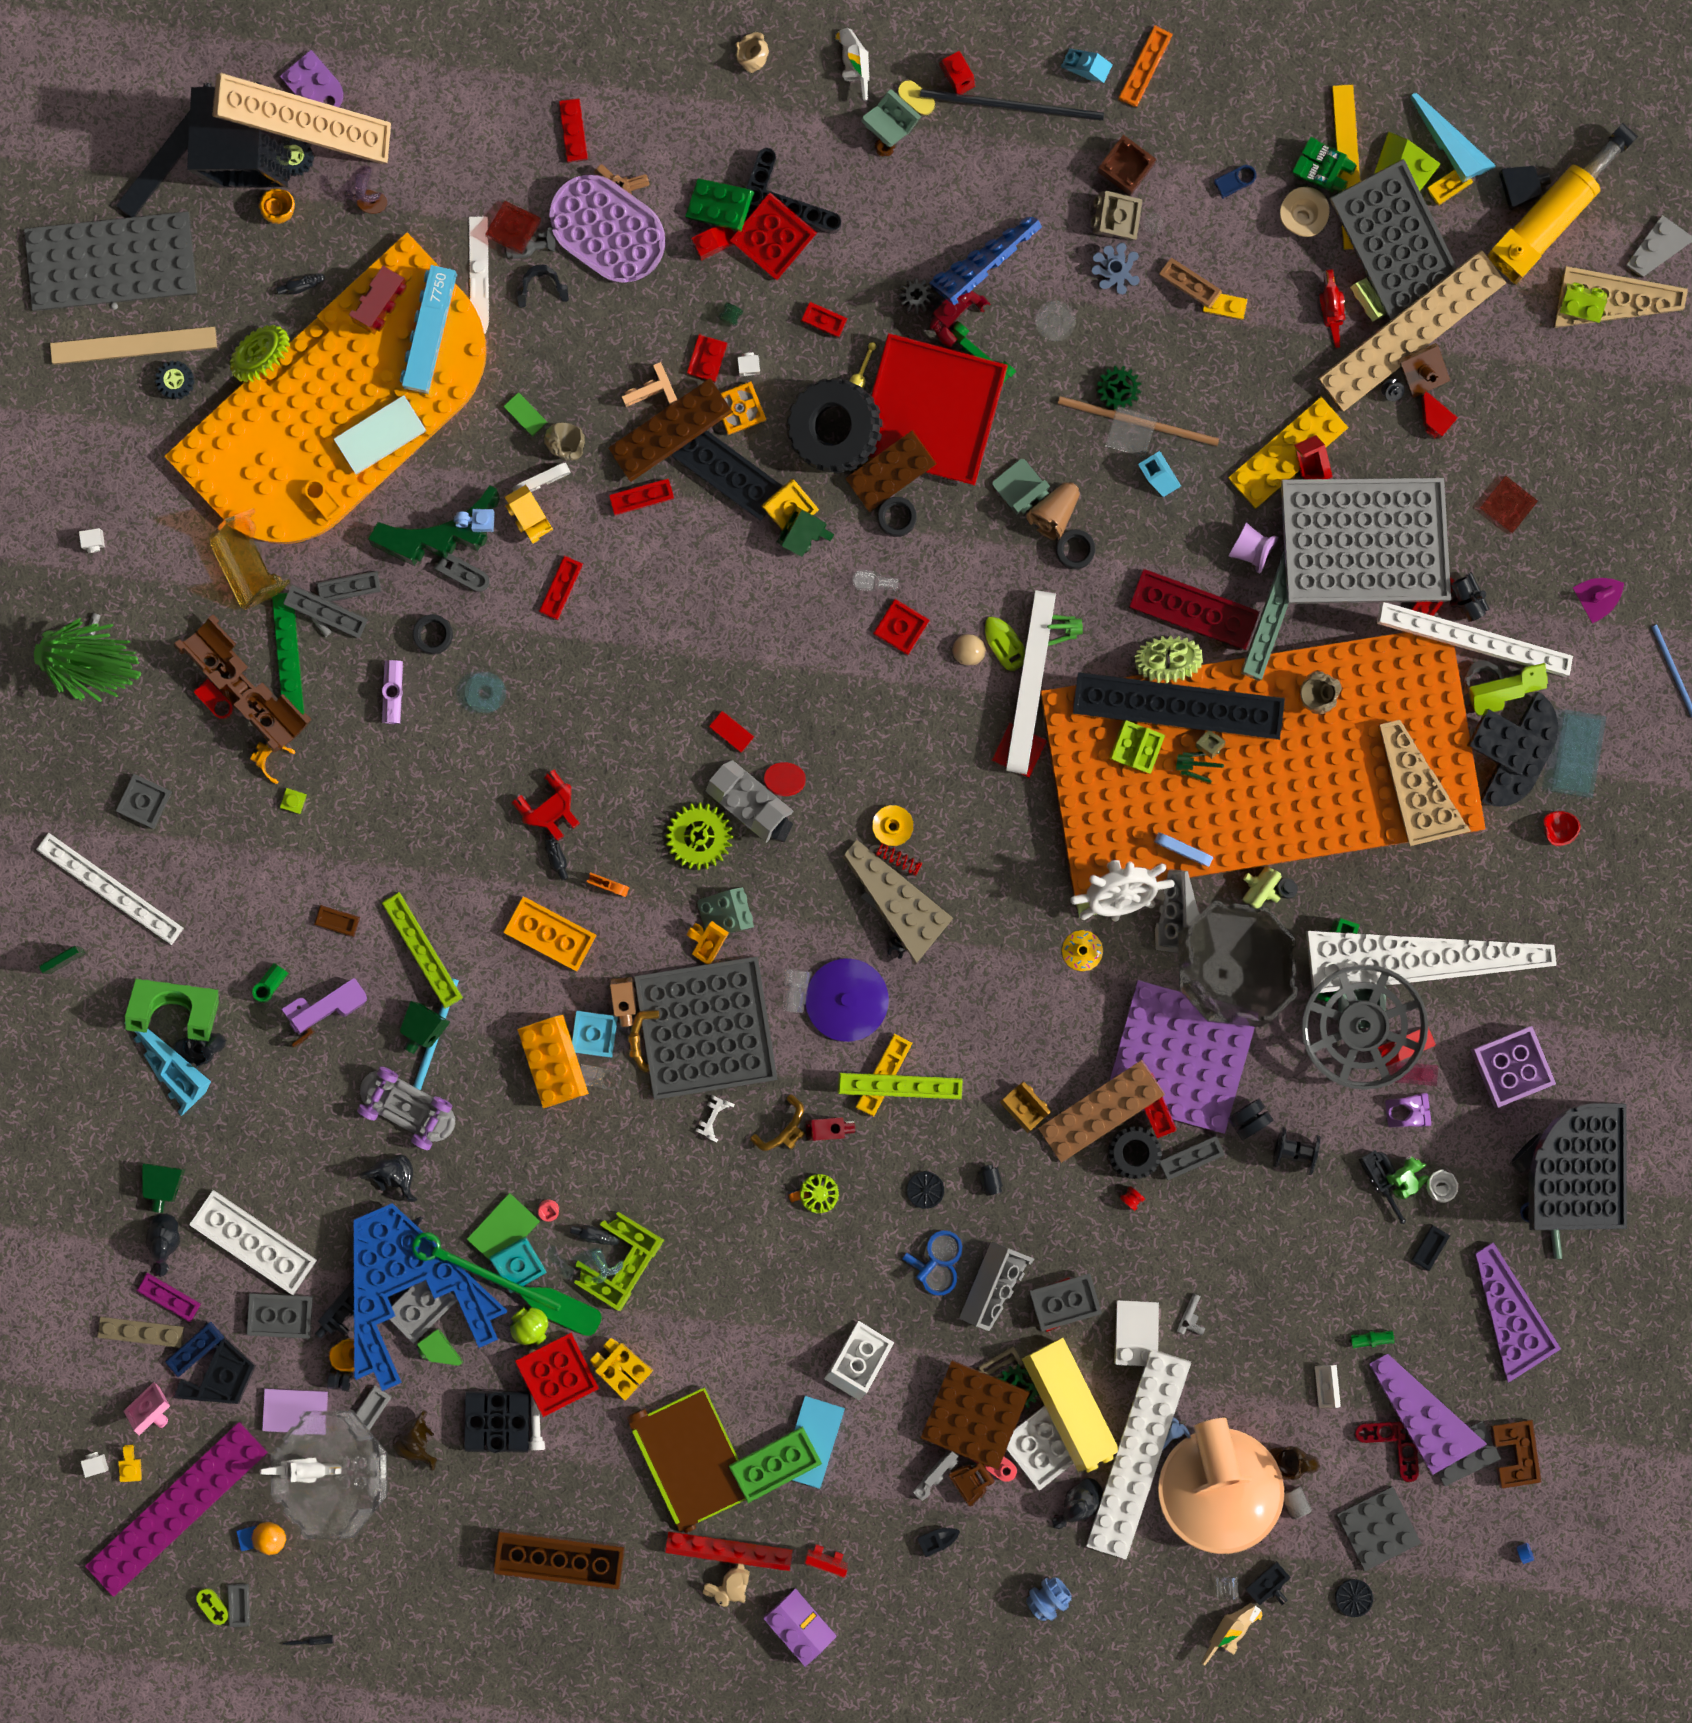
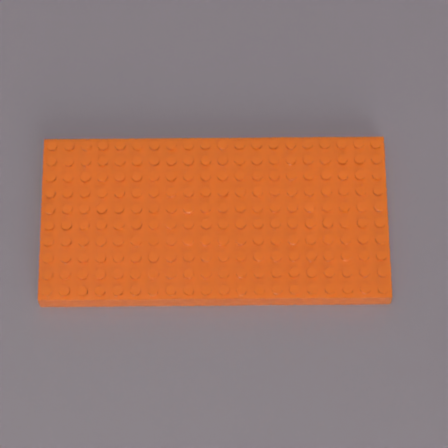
(1273, 800)

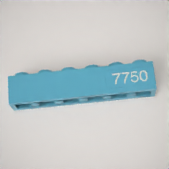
(429, 329)

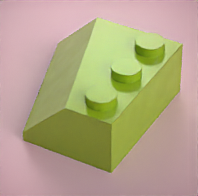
(1419, 163)

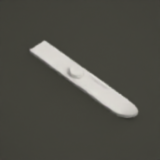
(479, 268)

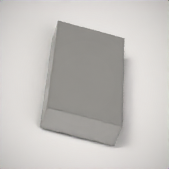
(373, 1406)

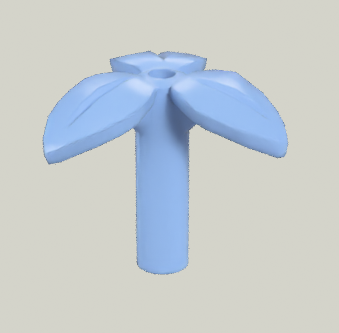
(1176, 1431)

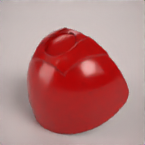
(1561, 828)

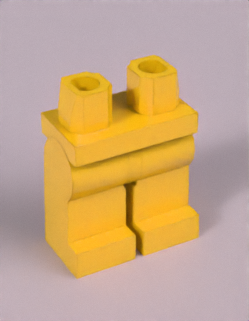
(621, 1361)

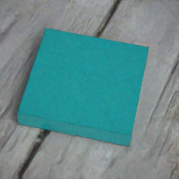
(518, 1263)

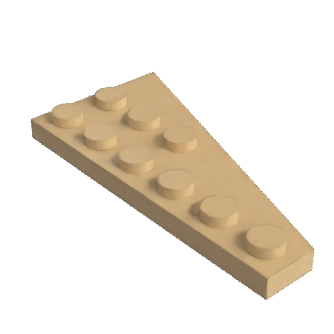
(1624, 296)
(1420, 796)

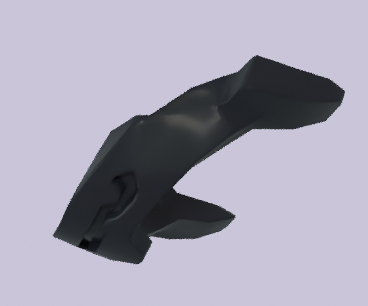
(540, 270)

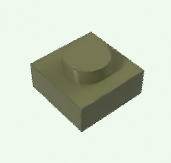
(1210, 744)

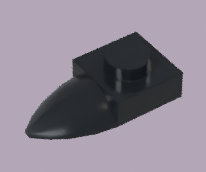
(937, 1540)

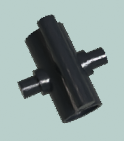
(1469, 597)

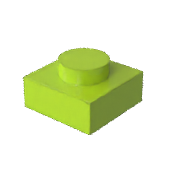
(293, 801)

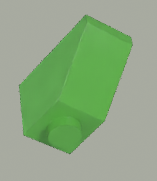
(438, 1349)

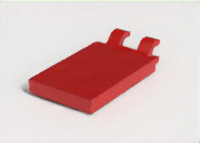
(827, 1563)

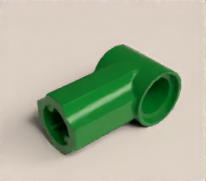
(271, 981)

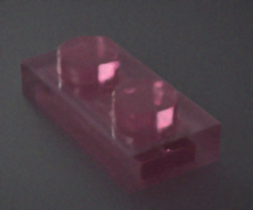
(1420, 1074)

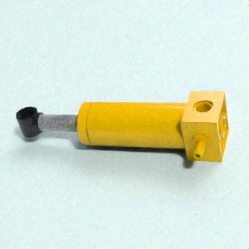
(1555, 211)

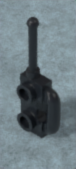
(1378, 1178)

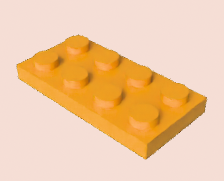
(550, 933)

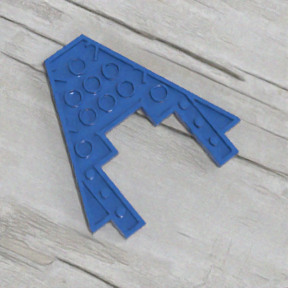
(387, 1266)

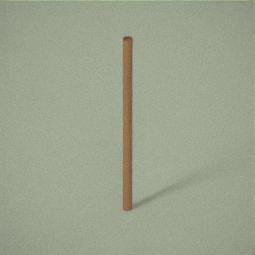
(1158, 426)

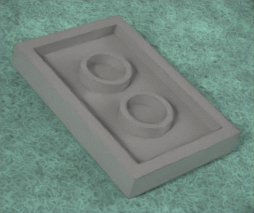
(419, 1310)

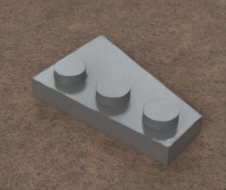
(1659, 245)

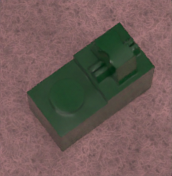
(801, 530)

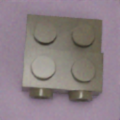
(1116, 215)

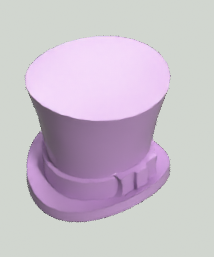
(1253, 547)

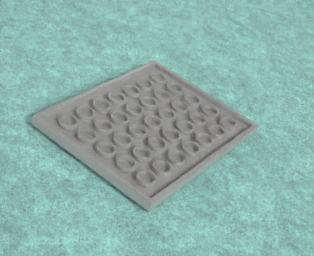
(1365, 540)

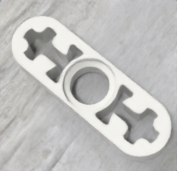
(546, 477)

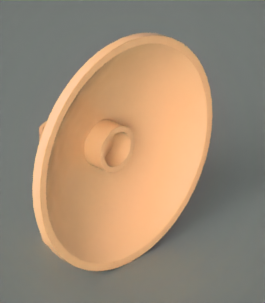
(1220, 1489)

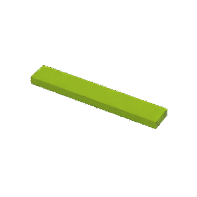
(422, 950)
(900, 1085)

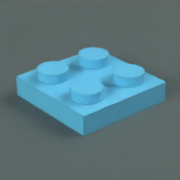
(594, 1034)

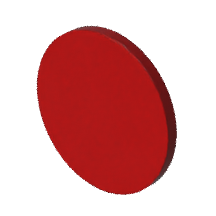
(784, 779)

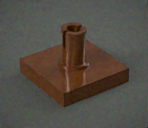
(1424, 370)

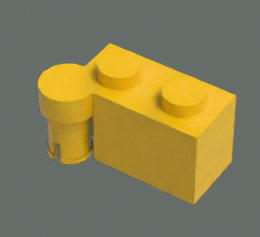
(528, 513)

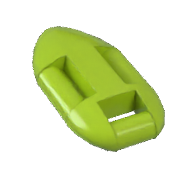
(1004, 643)

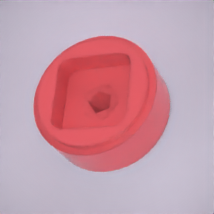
(548, 1210)

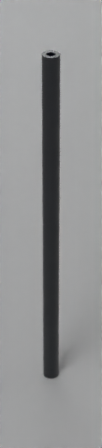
(1011, 104)

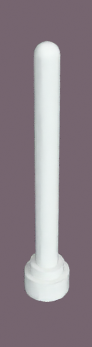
(535, 1441)

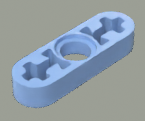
(1183, 849)

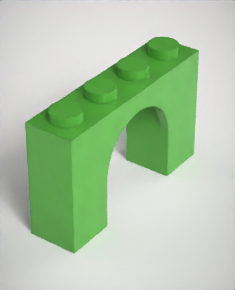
(151, 995)

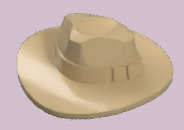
(1305, 211)

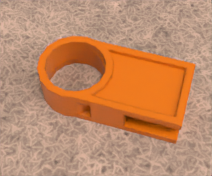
(607, 884)

